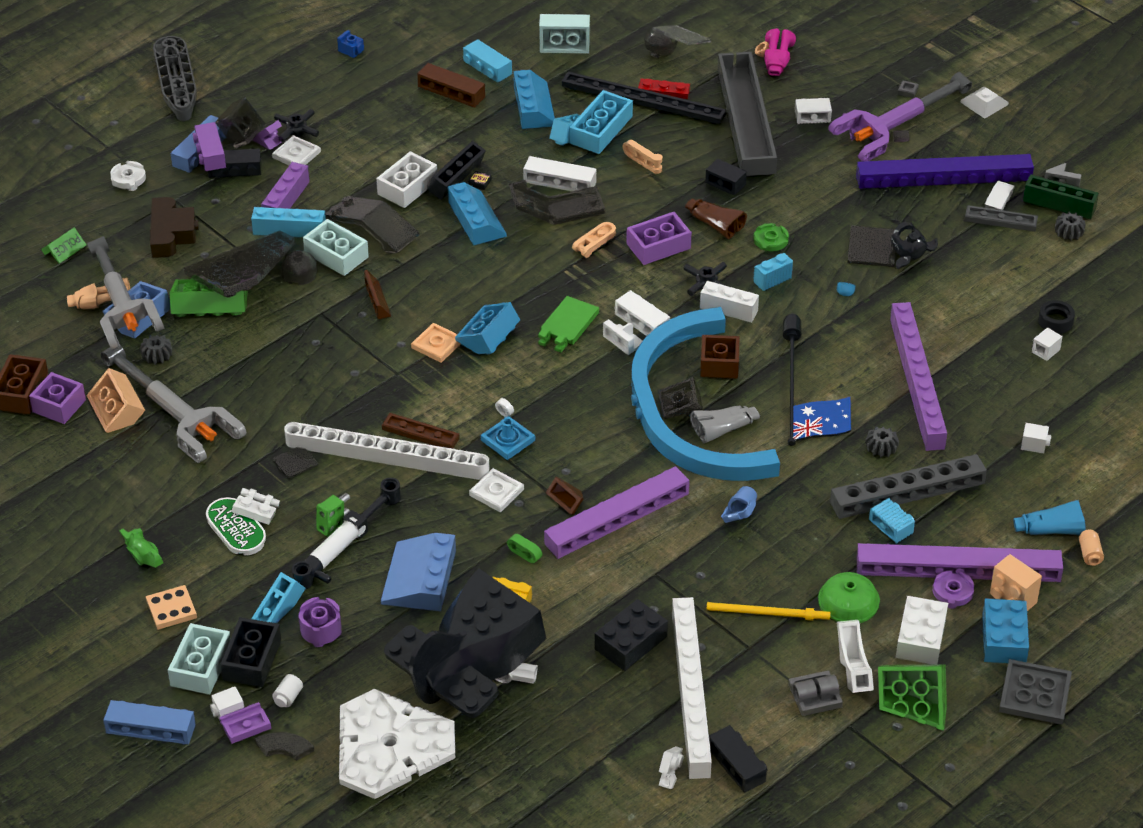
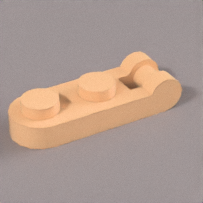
(643, 156)
(594, 239)

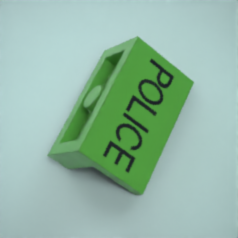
(65, 245)

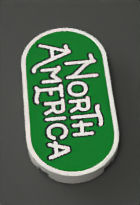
(236, 531)

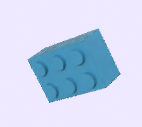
(1005, 630)

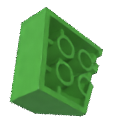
(914, 692)

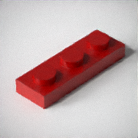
(674, 89)

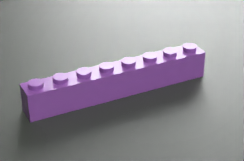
(616, 512)

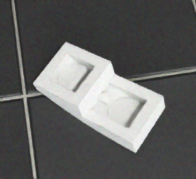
(999, 195)

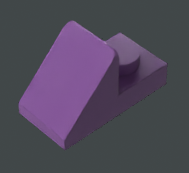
(268, 137)

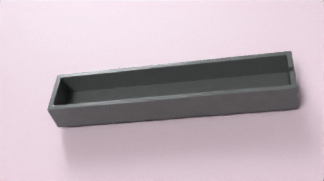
(747, 114)

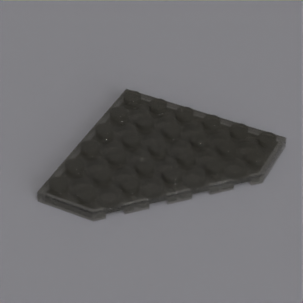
(242, 265)

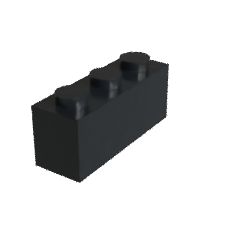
(239, 163)
(737, 758)

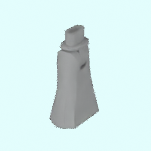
(716, 423)

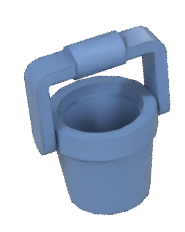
(740, 505)

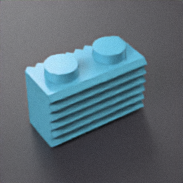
(773, 271)
(892, 520)

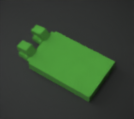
(567, 323)

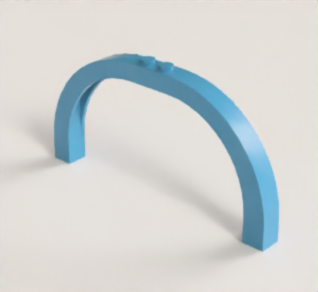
(690, 457)

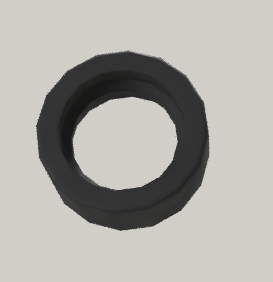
(1057, 307)

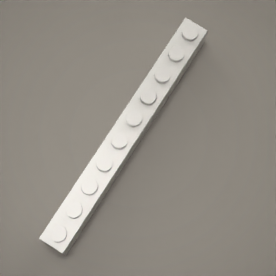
(691, 689)

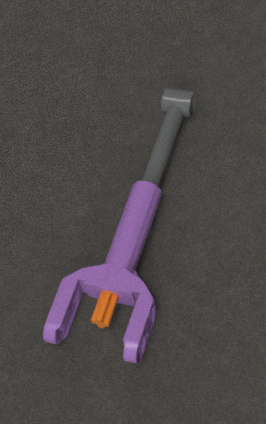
(878, 127)

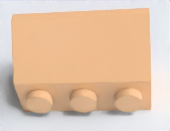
(115, 401)

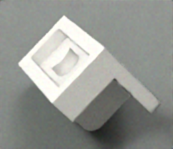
(621, 336)

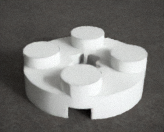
(128, 175)

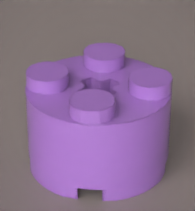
(320, 621)

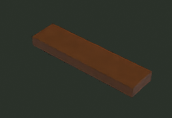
(420, 431)

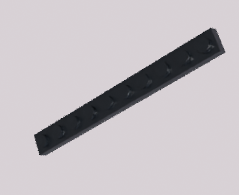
(646, 98)

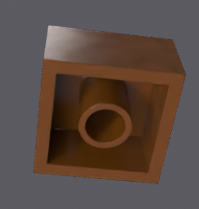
(720, 356)

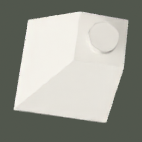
(984, 102)

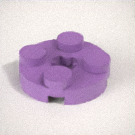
(957, 597)

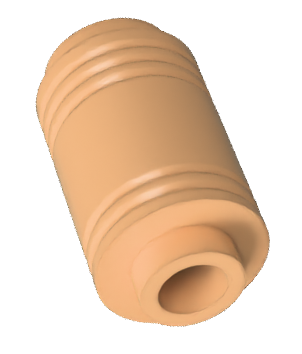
(1091, 547)

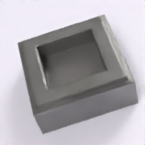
(908, 89)

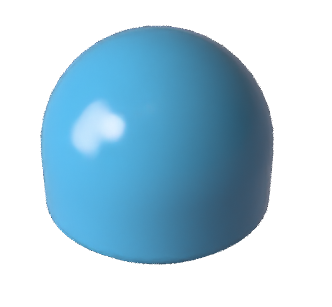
(845, 289)

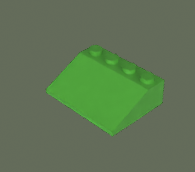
(194, 298)

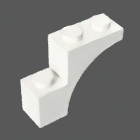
(853, 657)

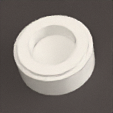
(504, 407)

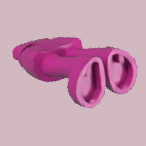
(777, 59)

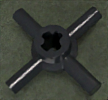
(296, 125)
(703, 275)

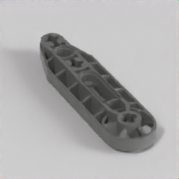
(178, 86)

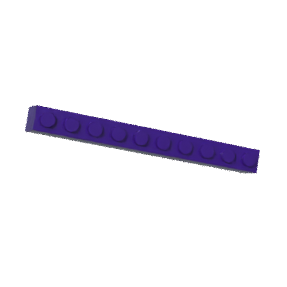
(944, 171)

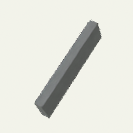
(1001, 218)

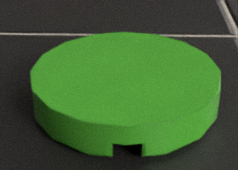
(771, 237)

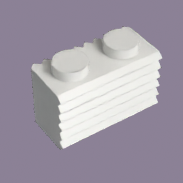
(813, 110)

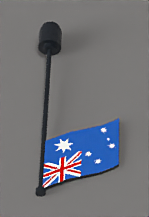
(817, 417)

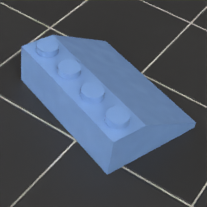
(420, 572)

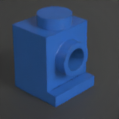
(350, 44)

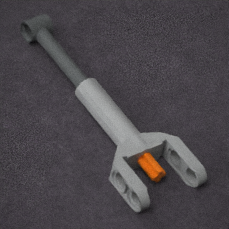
(125, 311)
(191, 421)

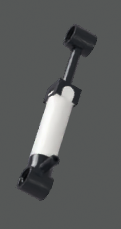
(353, 527)

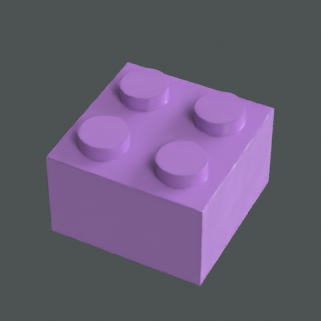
(57, 398)

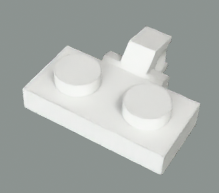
(670, 762)

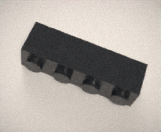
(456, 169)

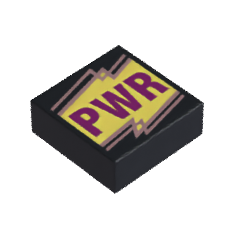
(480, 180)

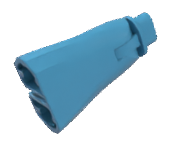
(1056, 520)

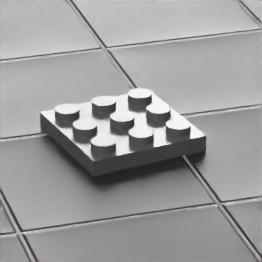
(1035, 691)

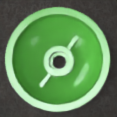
(849, 597)

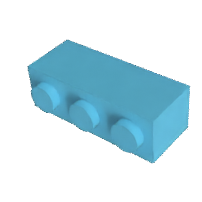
(487, 60)

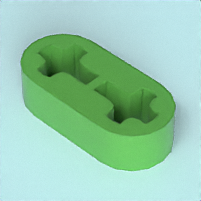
(524, 548)

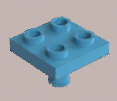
(507, 437)

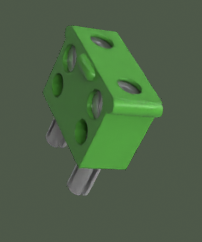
(331, 514)

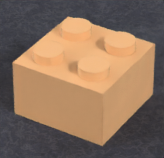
(1015, 581)

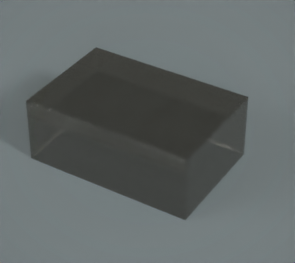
(901, 136)

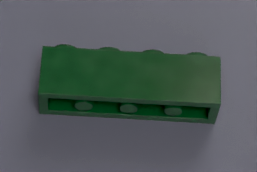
(1060, 196)

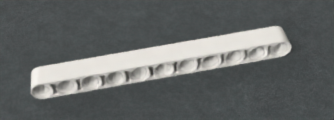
(387, 450)

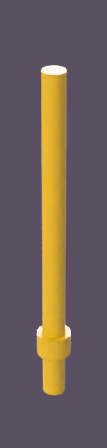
(808, 614)

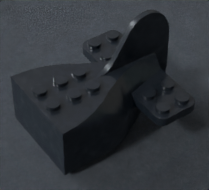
(478, 641)

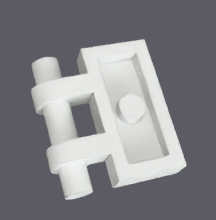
(253, 509)

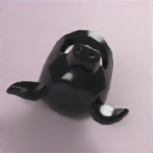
(912, 247)

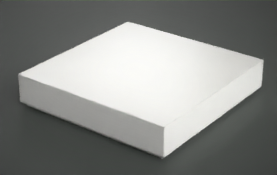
(296, 151)
(496, 490)

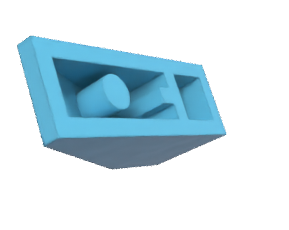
(560, 128)
(279, 599)

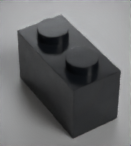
(725, 177)

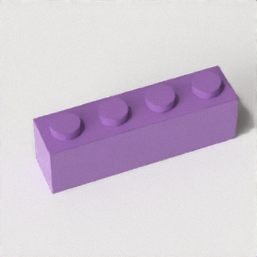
(288, 187)

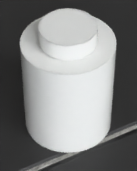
(287, 691)

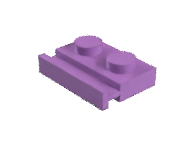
(245, 722)

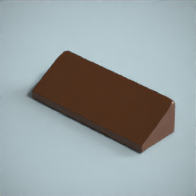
(376, 296)

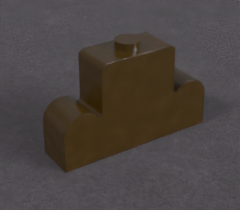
(171, 227)

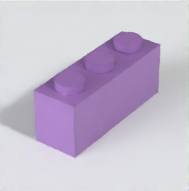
(209, 146)

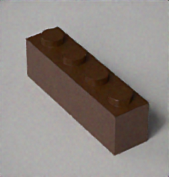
(451, 85)

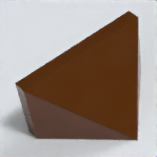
(565, 495)

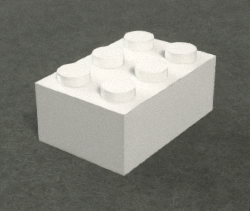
(406, 179)
(921, 630)

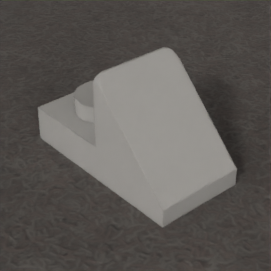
(1058, 174)

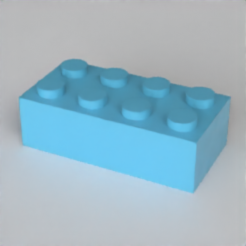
(601, 122)

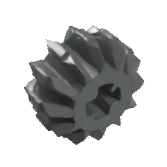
(1070, 226)
(156, 349)
(882, 441)

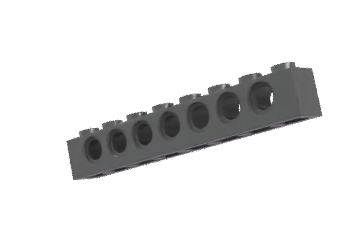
(908, 485)

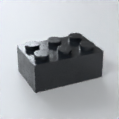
(631, 634)
(250, 652)

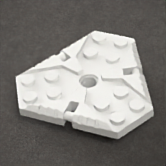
(383, 740)

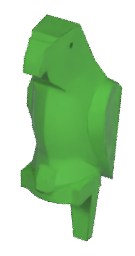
(141, 549)

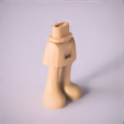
(91, 296)

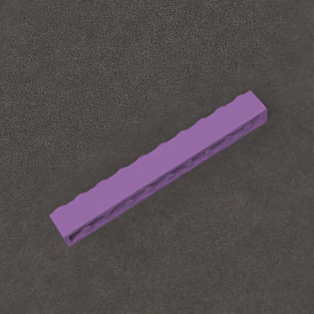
(918, 377)
(933, 560)

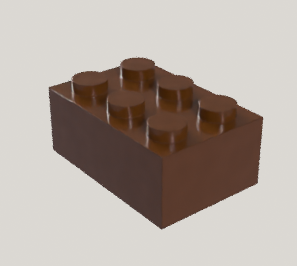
(18, 380)

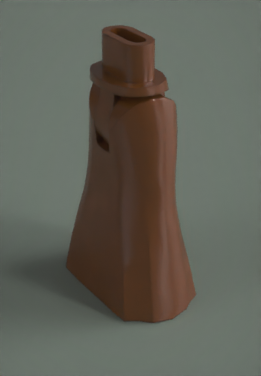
(722, 219)

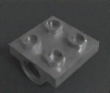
(816, 692)

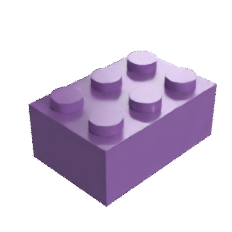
(658, 238)

